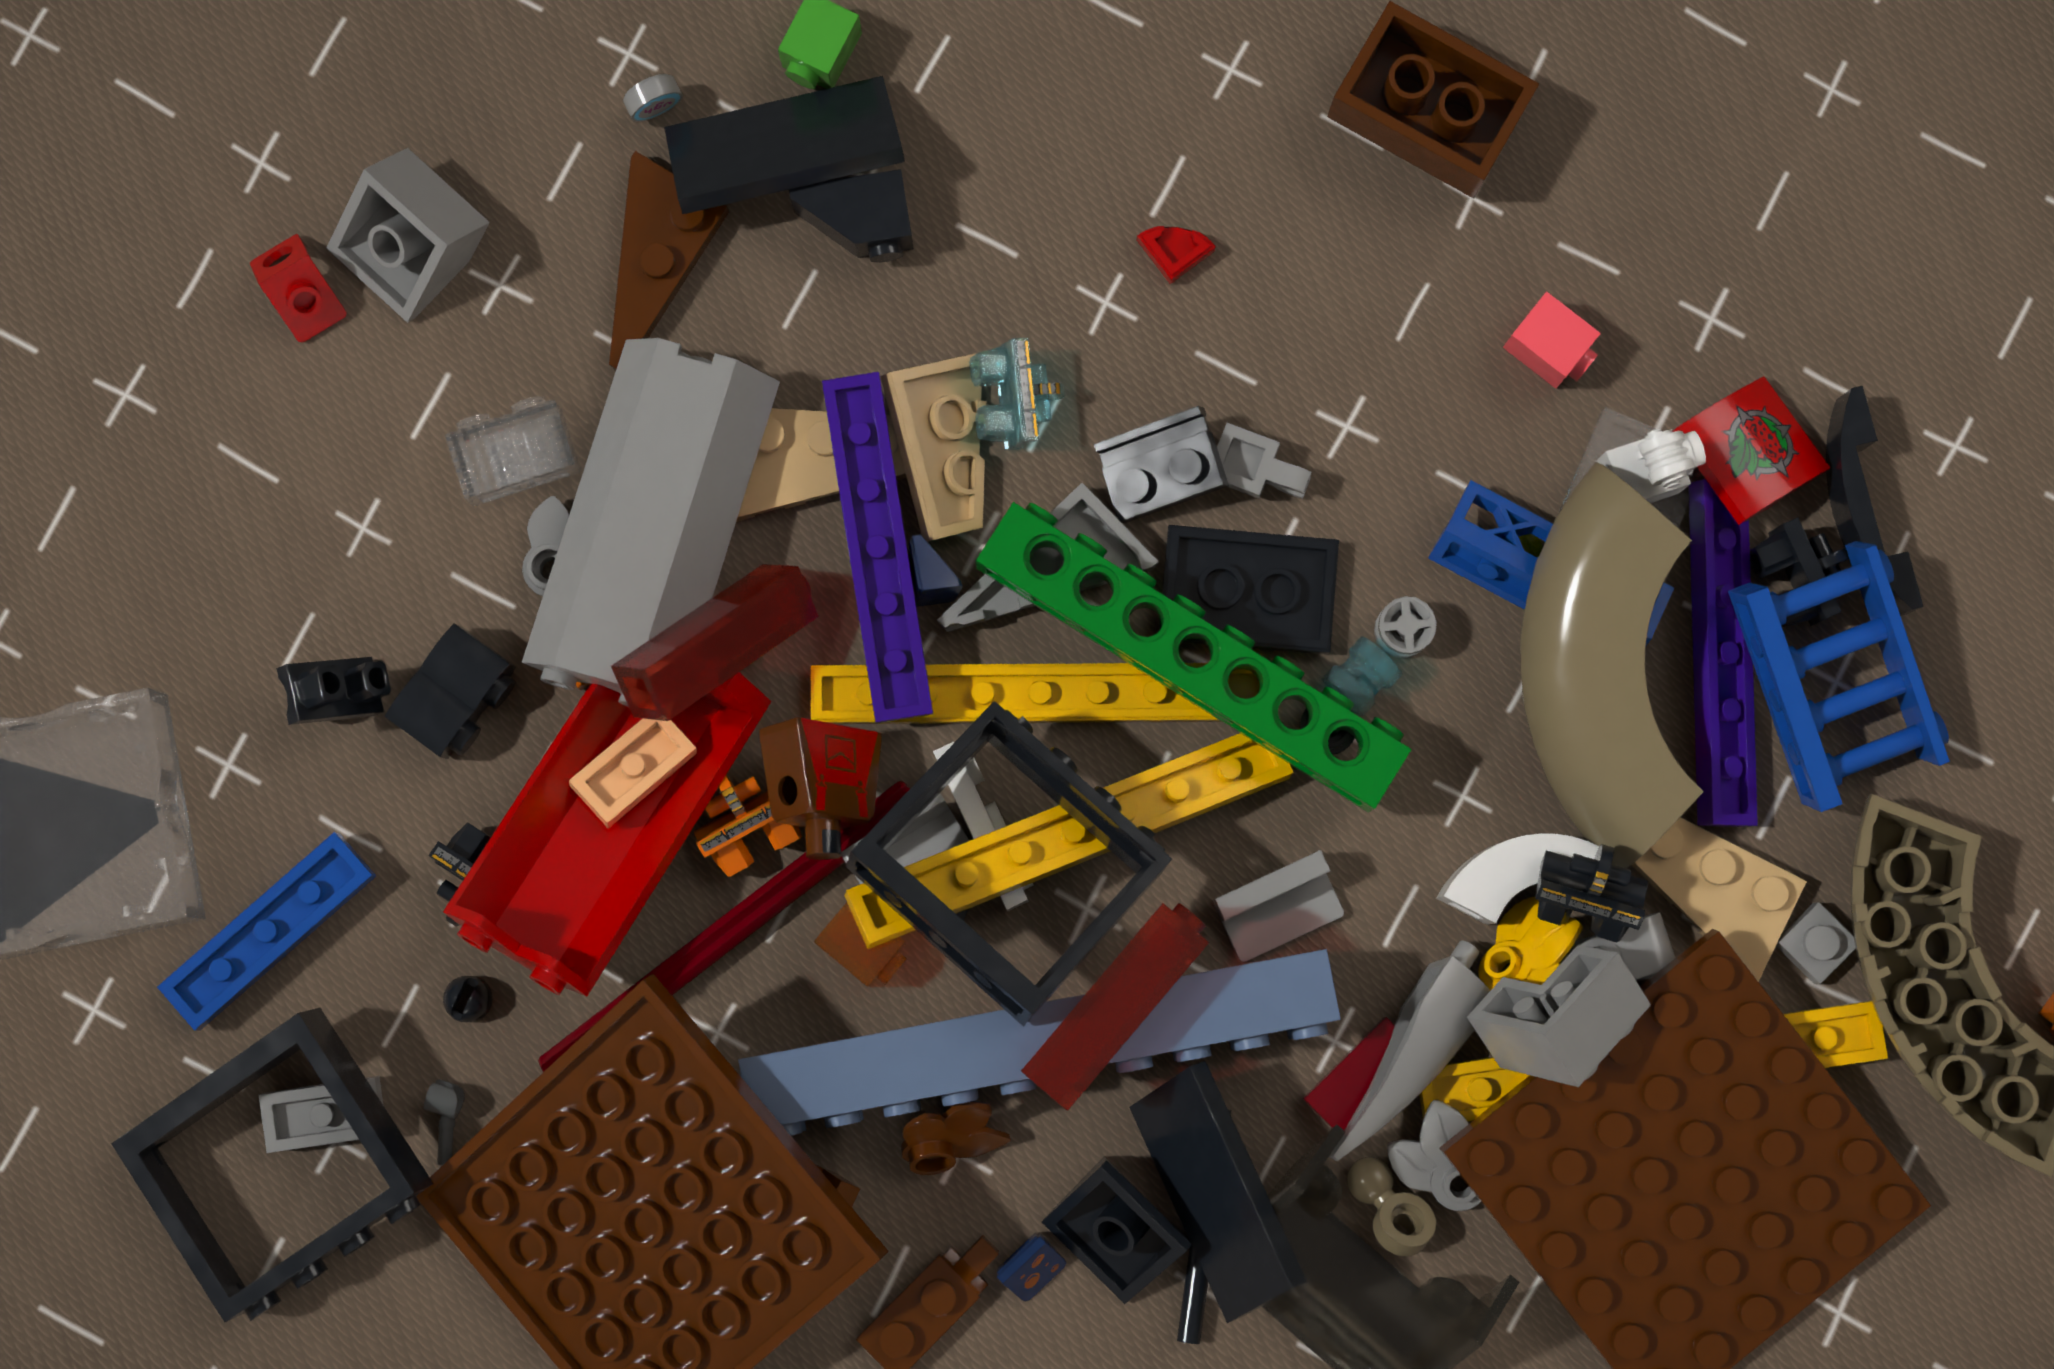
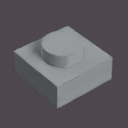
(1816, 943)

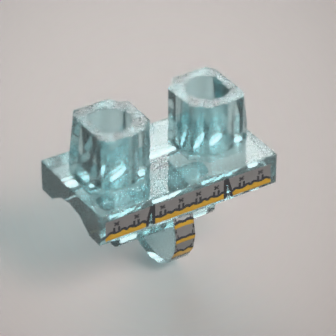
(1021, 392)

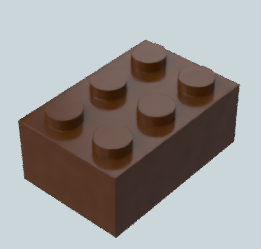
(1431, 99)

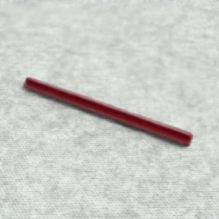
(740, 920)

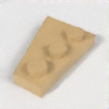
(939, 444)
(797, 462)

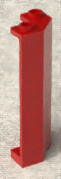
(560, 883)

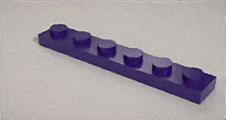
(877, 547)
(1721, 665)

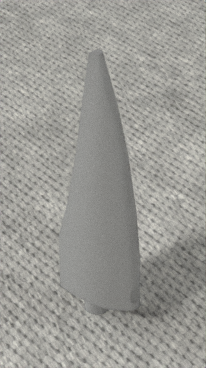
(1424, 1040)

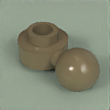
(1372, 1183)

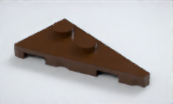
(656, 250)

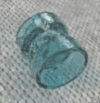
(1363, 675)

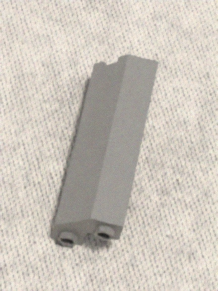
(650, 508)

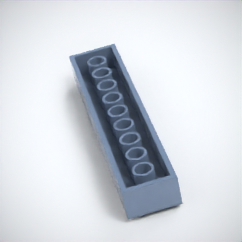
(992, 1047)

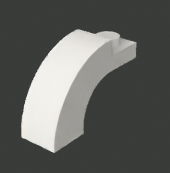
(1501, 871)

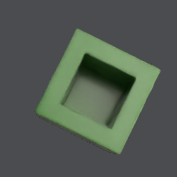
(819, 43)

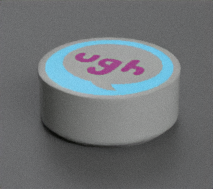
(652, 97)

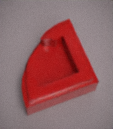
(1175, 249)

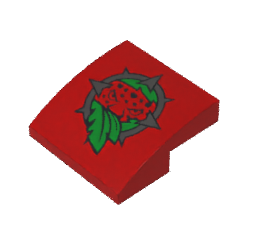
(1754, 450)

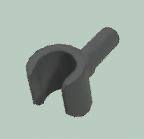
(446, 1100)

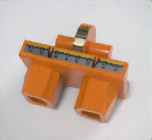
(724, 835)

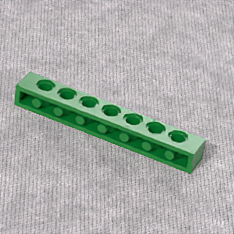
(1379, 743)

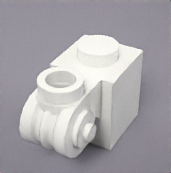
(1658, 463)

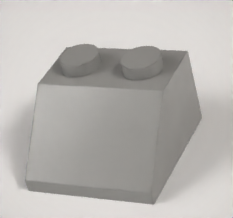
(406, 233)

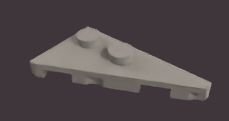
(1076, 514)

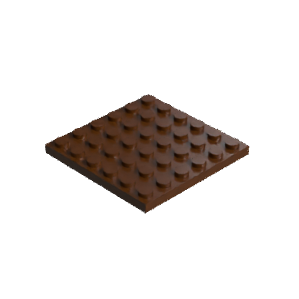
(1692, 1177)
(649, 1204)

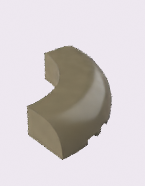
(1587, 666)
(1936, 988)

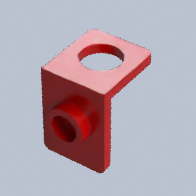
(297, 289)

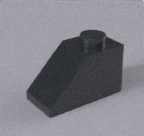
(859, 213)

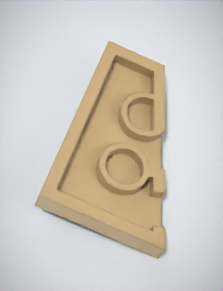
(1723, 889)

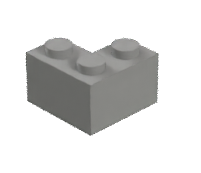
(1566, 1022)

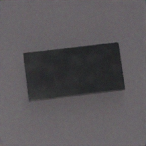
(783, 145)
(1217, 1193)

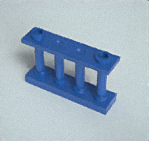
(1782, 667)

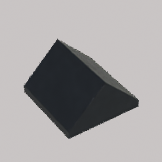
(1116, 1231)

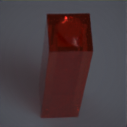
(715, 641)
(1116, 1004)

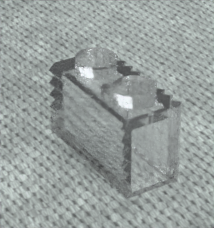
(512, 451)

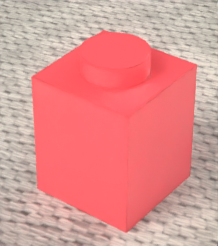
(1553, 342)

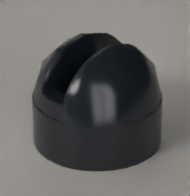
(478, 1003)

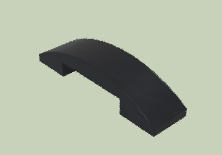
(1849, 433)

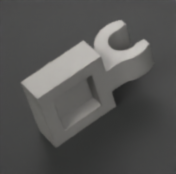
(1251, 463)

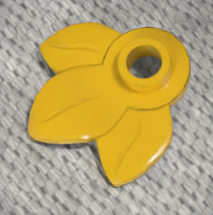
(1528, 944)

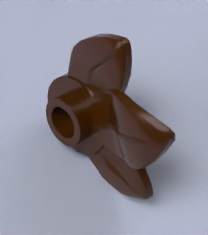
(937, 1140)

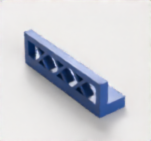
(1496, 555)

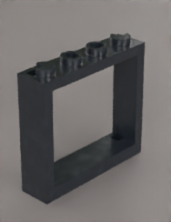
(957, 941)
(360, 1107)

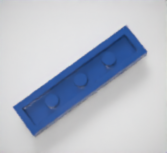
(266, 931)

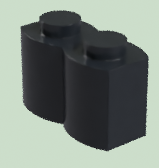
(452, 692)

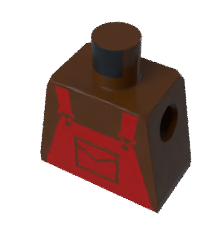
(821, 779)

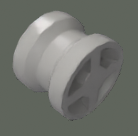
(1414, 616)

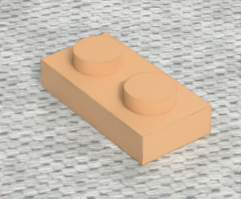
(632, 768)

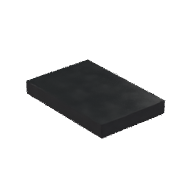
(1257, 582)

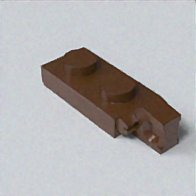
(928, 1306)

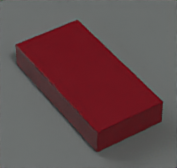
(1345, 1085)

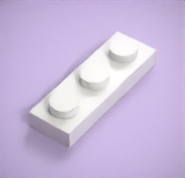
(978, 817)

